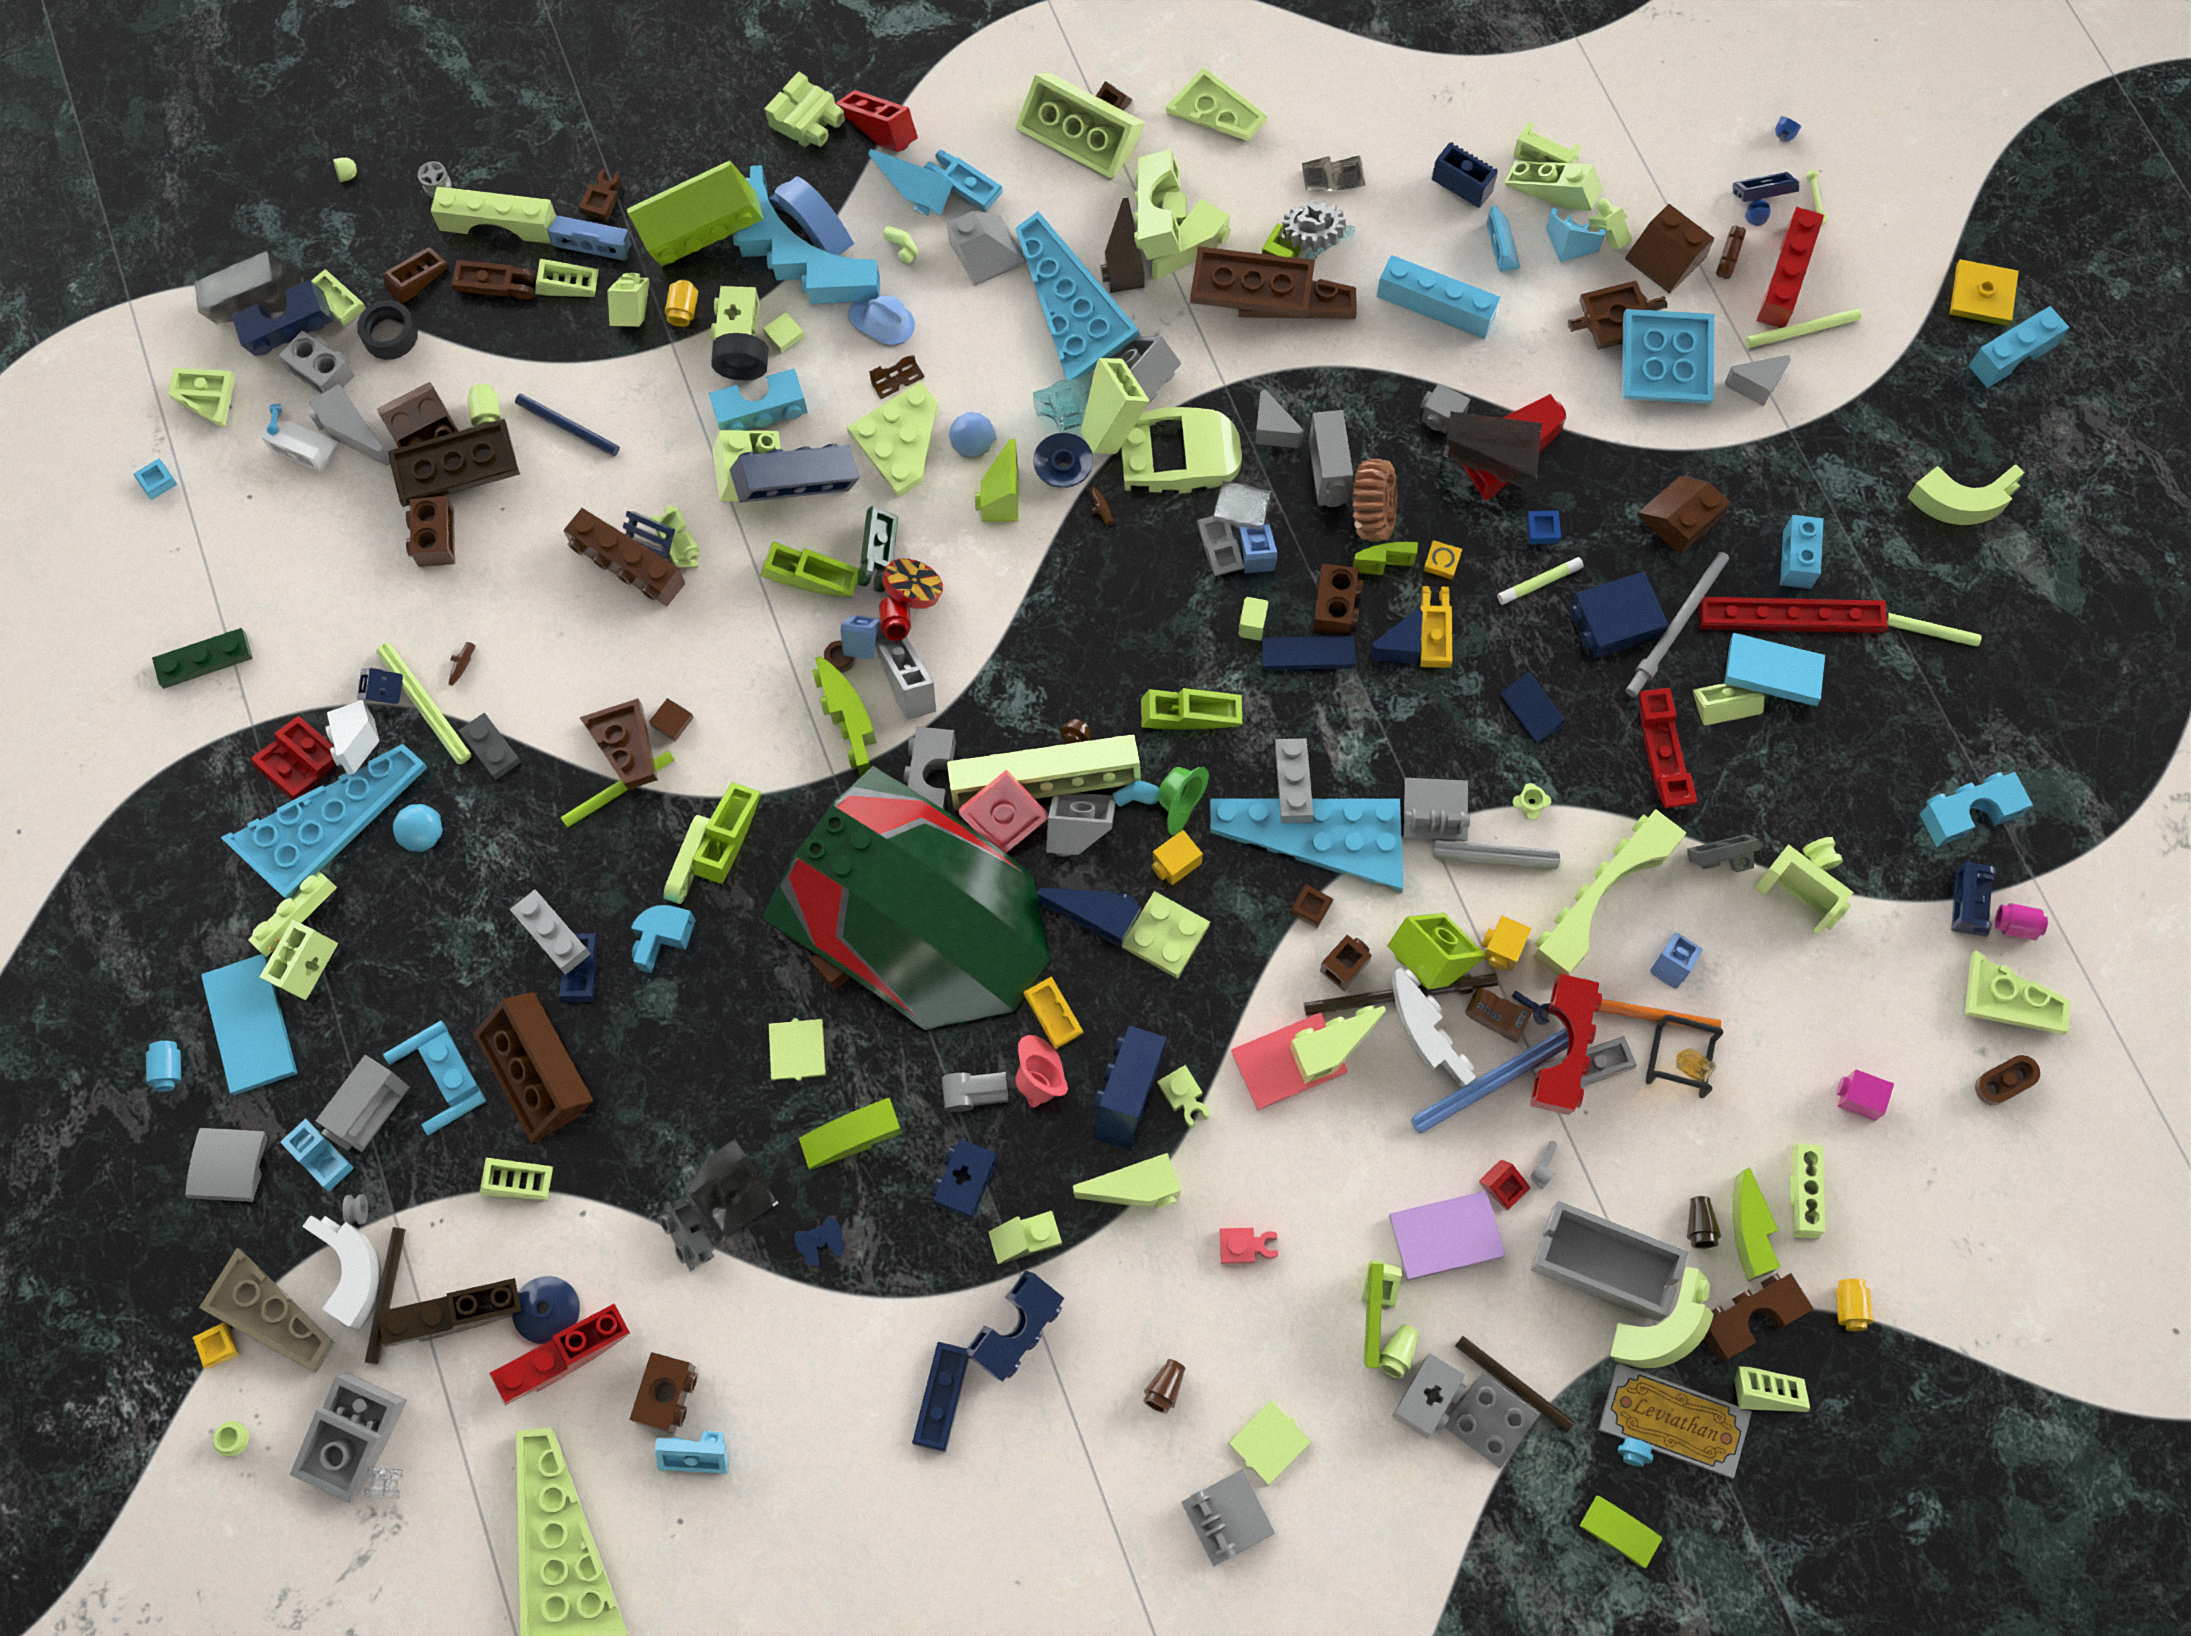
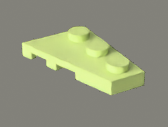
(2006, 998)

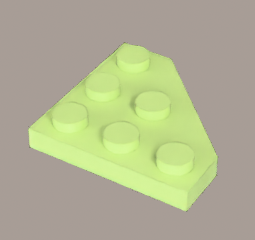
(899, 437)

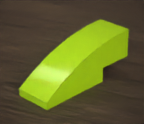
(809, 571)
(1190, 709)
(725, 833)
(850, 1134)
(1752, 1227)

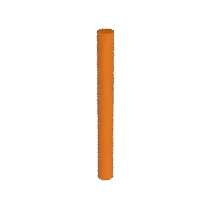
(1651, 1014)

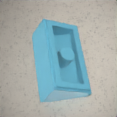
(1502, 240)

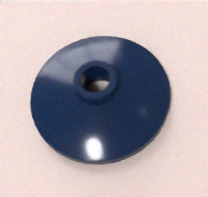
(1060, 449)
(562, 1311)

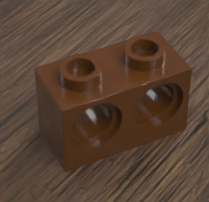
(437, 531)
(1333, 599)

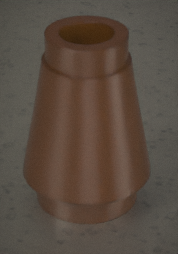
(1165, 1386)

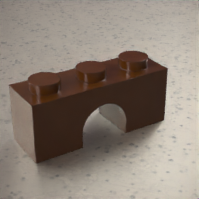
(1778, 1300)

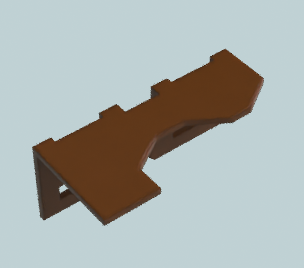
(879, 373)

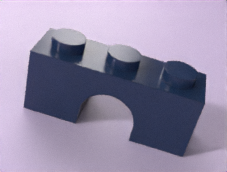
(305, 311)
(1036, 1306)

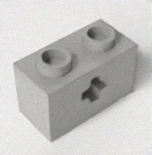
(1413, 1407)

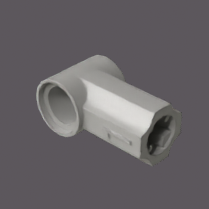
(965, 1091)

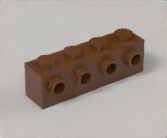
(624, 557)

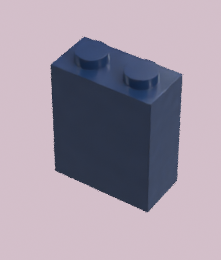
(1618, 615)

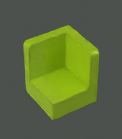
(1278, 246)

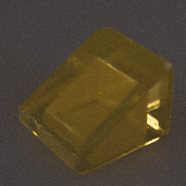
(1695, 1065)

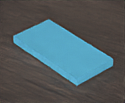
(248, 1025)

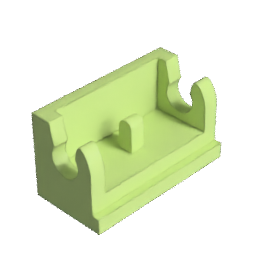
(1539, 149)

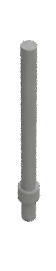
(1648, 667)

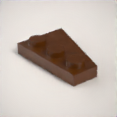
(624, 741)

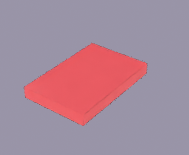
(1270, 1065)

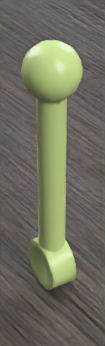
(1812, 175)

